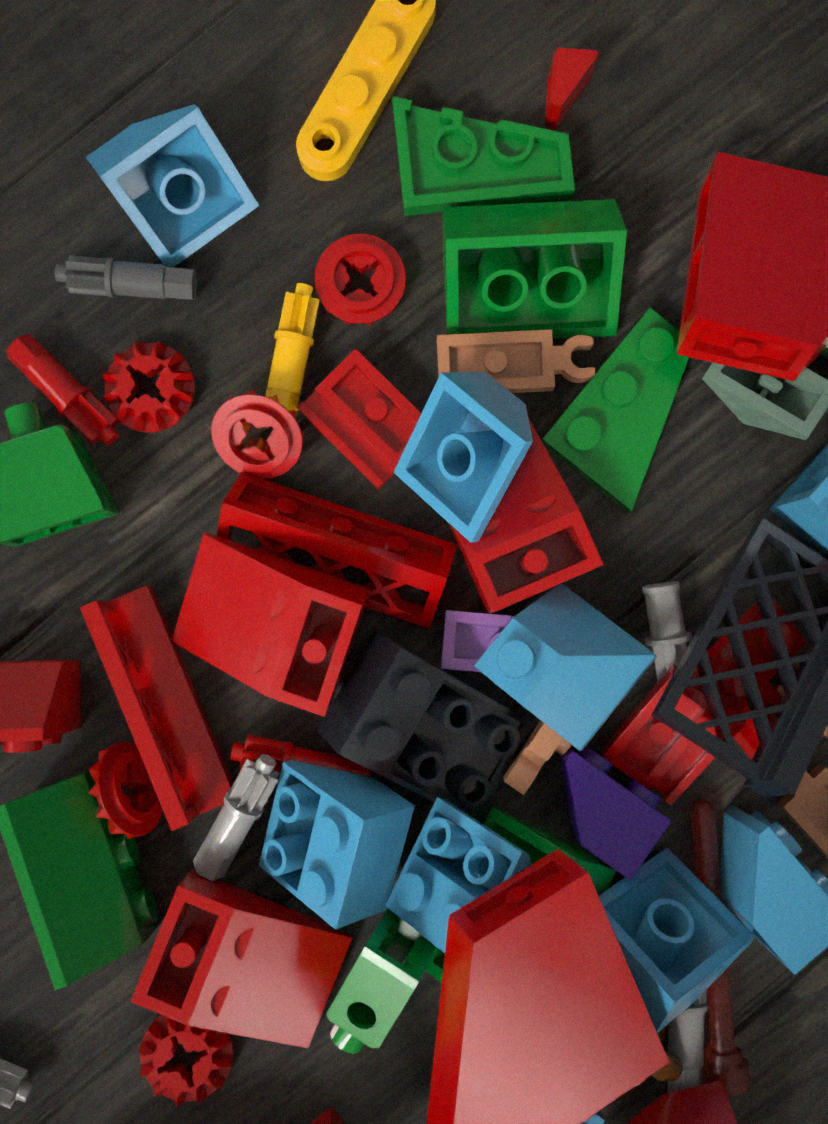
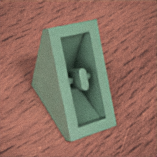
(770, 401)

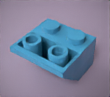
(335, 840)
(449, 868)
(773, 888)

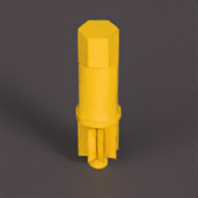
(292, 346)

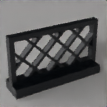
(803, 712)

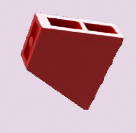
(758, 269)
(537, 1006)

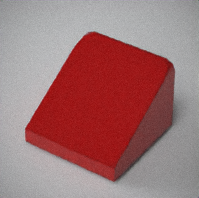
(567, 79)

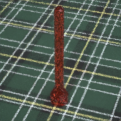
(722, 1057)

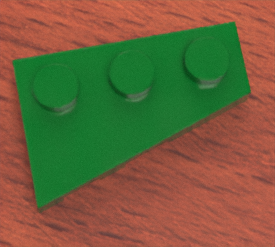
(476, 162)
(622, 411)

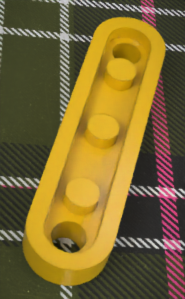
(362, 85)

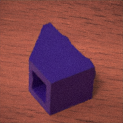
(606, 817)

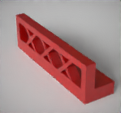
(341, 539)
(159, 704)

